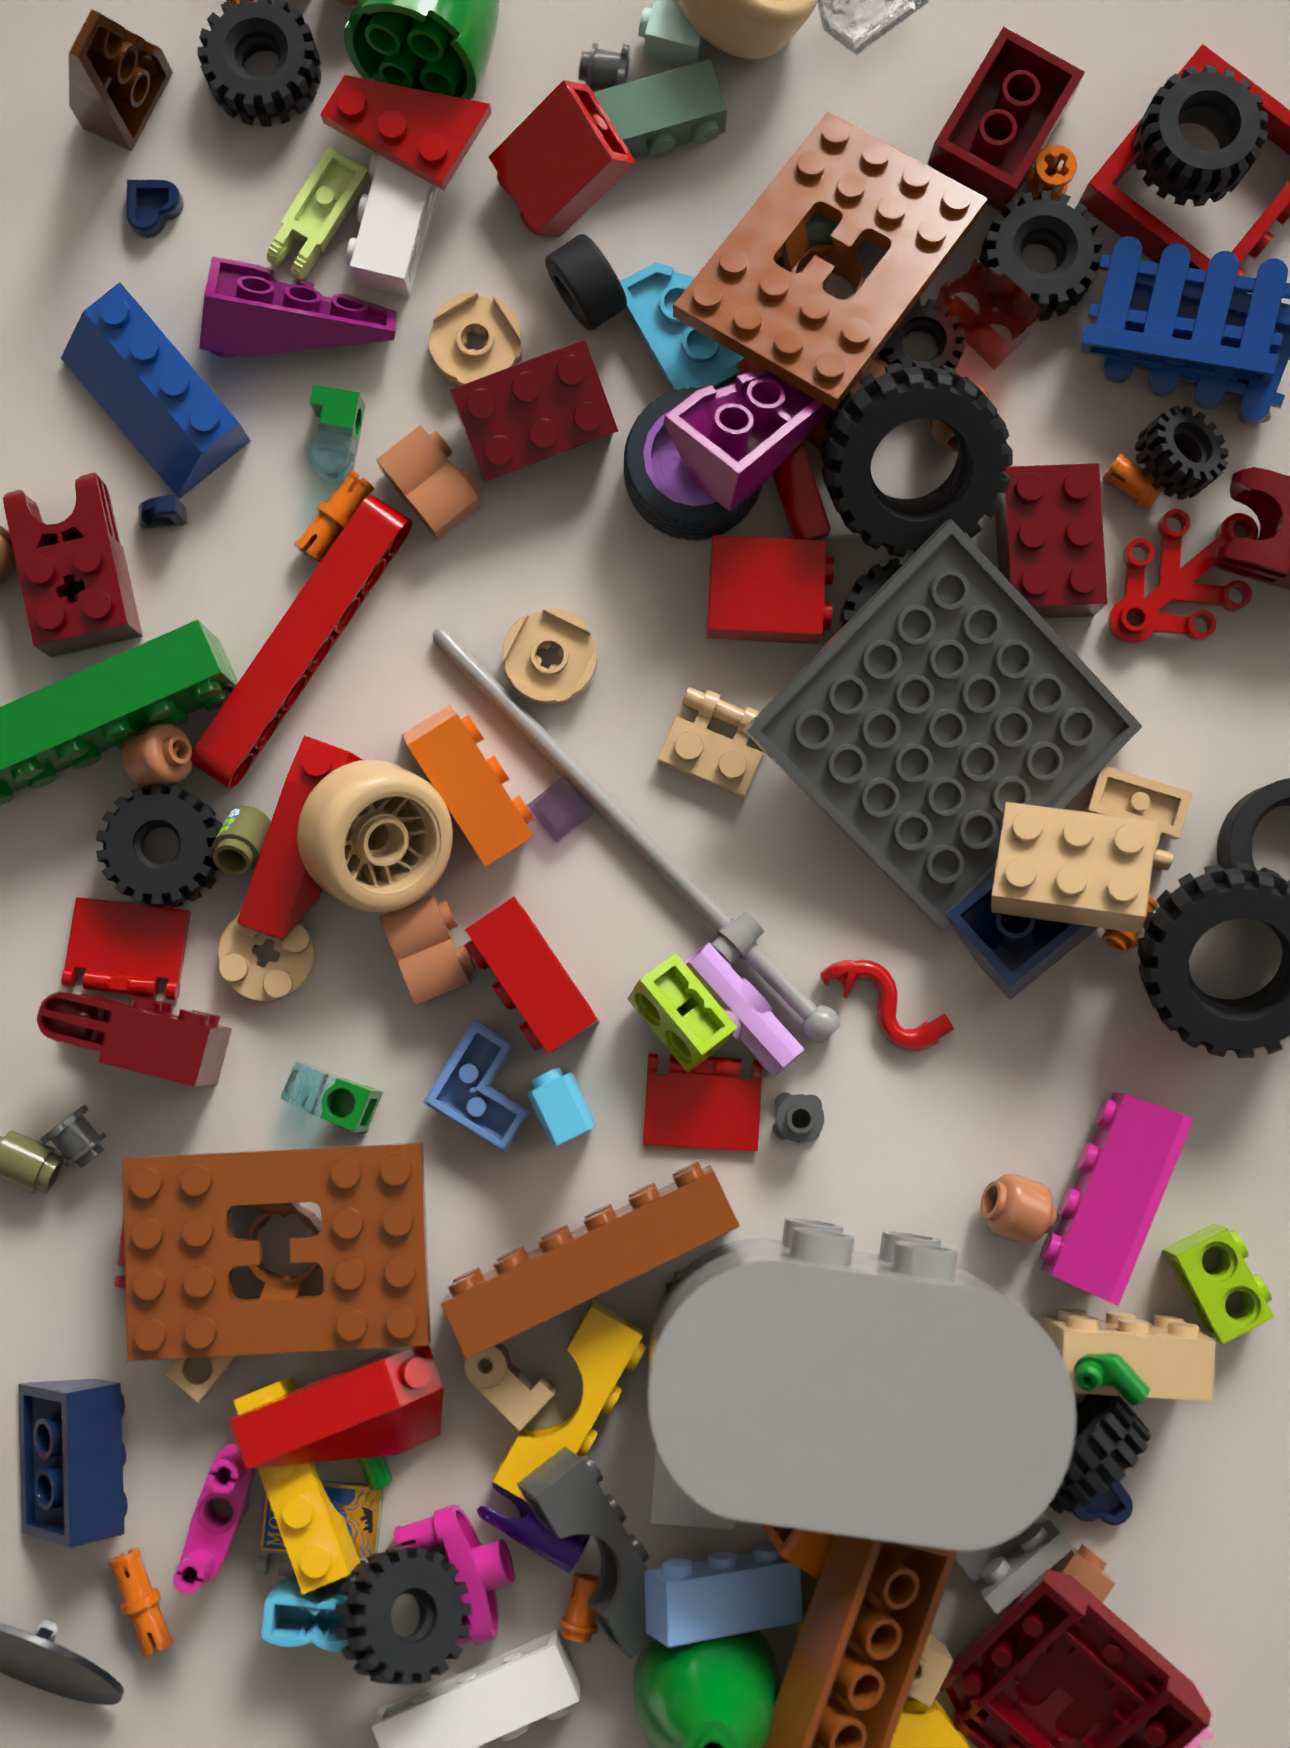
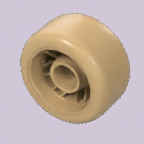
(747, 26)
(375, 836)

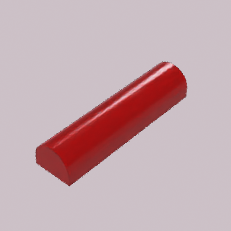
(797, 486)

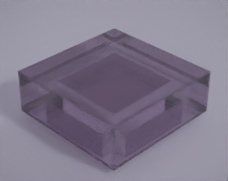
(560, 810)

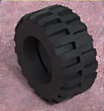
(881, 407)
(1176, 929)

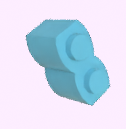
(560, 1106)
(301, 1619)

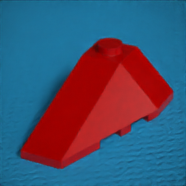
(280, 885)
(352, 1414)

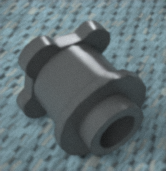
(604, 67)
(787, 1105)
(76, 1139)

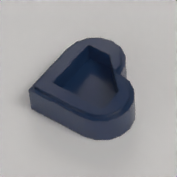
(151, 205)
(1112, 1507)

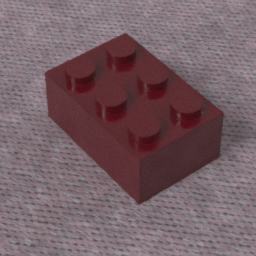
(1005, 118)
(533, 410)
(1054, 538)

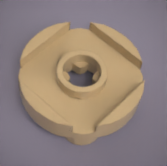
(483, 316)
(541, 631)
(278, 979)

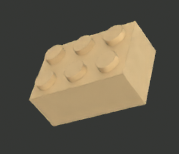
(1074, 867)
(1165, 1354)

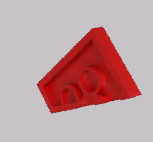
(407, 125)

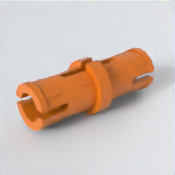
(333, 516)
(140, 1602)

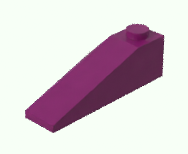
(259, 316)
(741, 433)

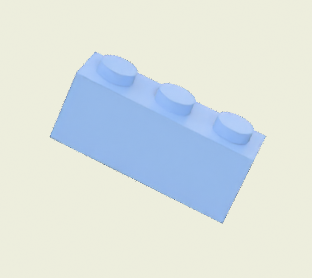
(721, 1595)

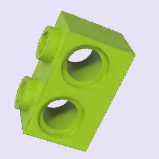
(681, 1012)
(1210, 1289)

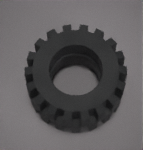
(1222, 108)

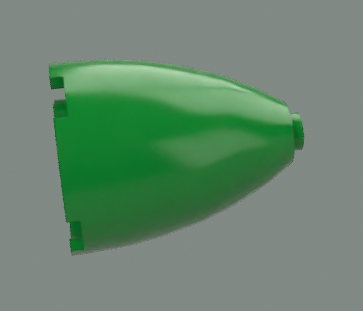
(396, 37)
(707, 1692)

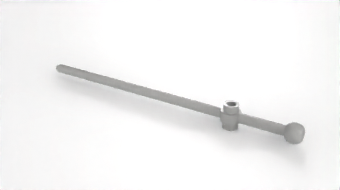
(737, 936)

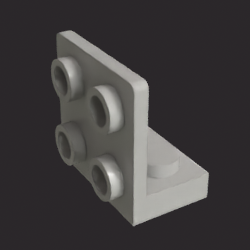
(1014, 1565)

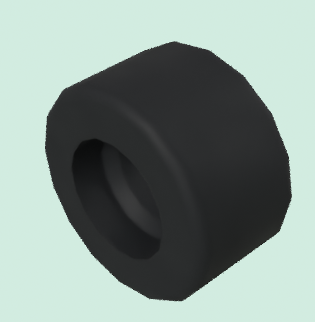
(586, 282)

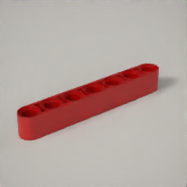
(300, 641)

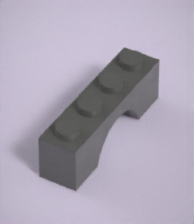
(570, 1503)

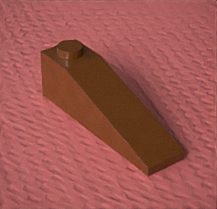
(114, 80)

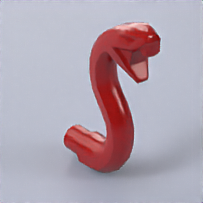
(907, 1039)

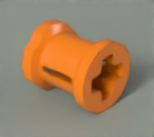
(1047, 164)

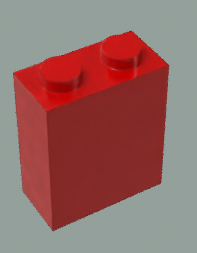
(561, 159)
(769, 589)

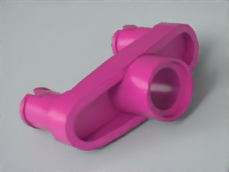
(210, 1534)
(479, 1565)

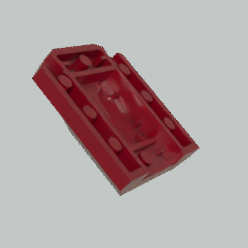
(1069, 1676)

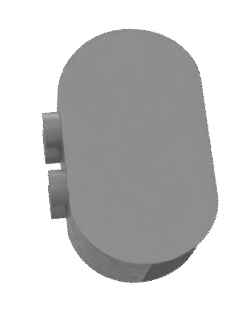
(857, 1391)

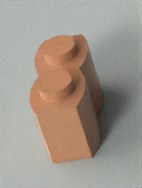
(430, 482)
(427, 950)

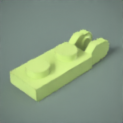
(318, 211)

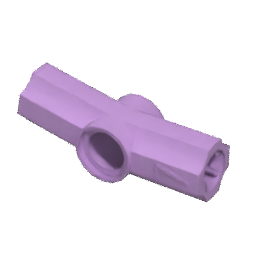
(747, 1008)

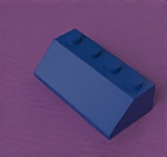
(151, 391)

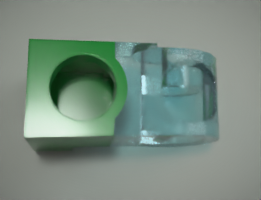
(338, 435)
(331, 1097)

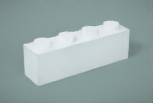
(391, 228)
(485, 1700)

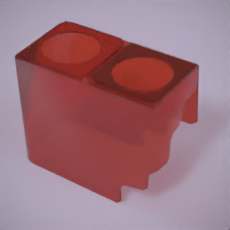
(990, 290)

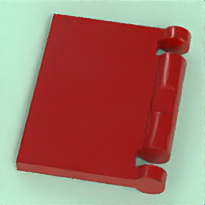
(126, 947)
(703, 1106)

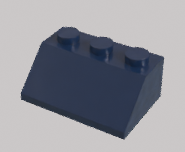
(1010, 946)
(72, 1460)

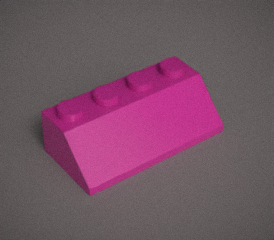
(1115, 1195)

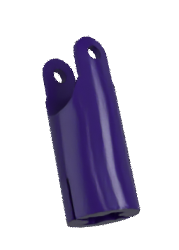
(531, 1534)

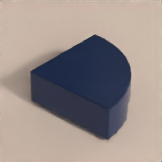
(162, 512)

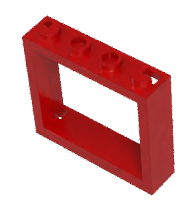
(1131, 219)

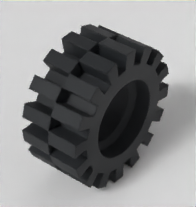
(933, 322)
(1177, 472)

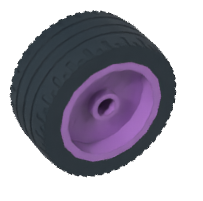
(662, 484)

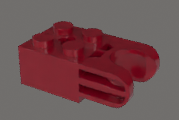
(1269, 556)
(70, 557)
(139, 1035)

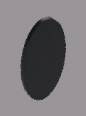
(53, 1667)

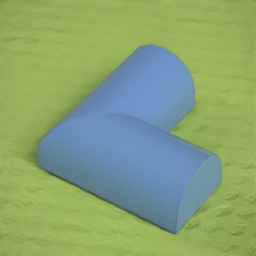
(465, 1089)

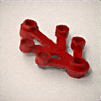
(1176, 582)

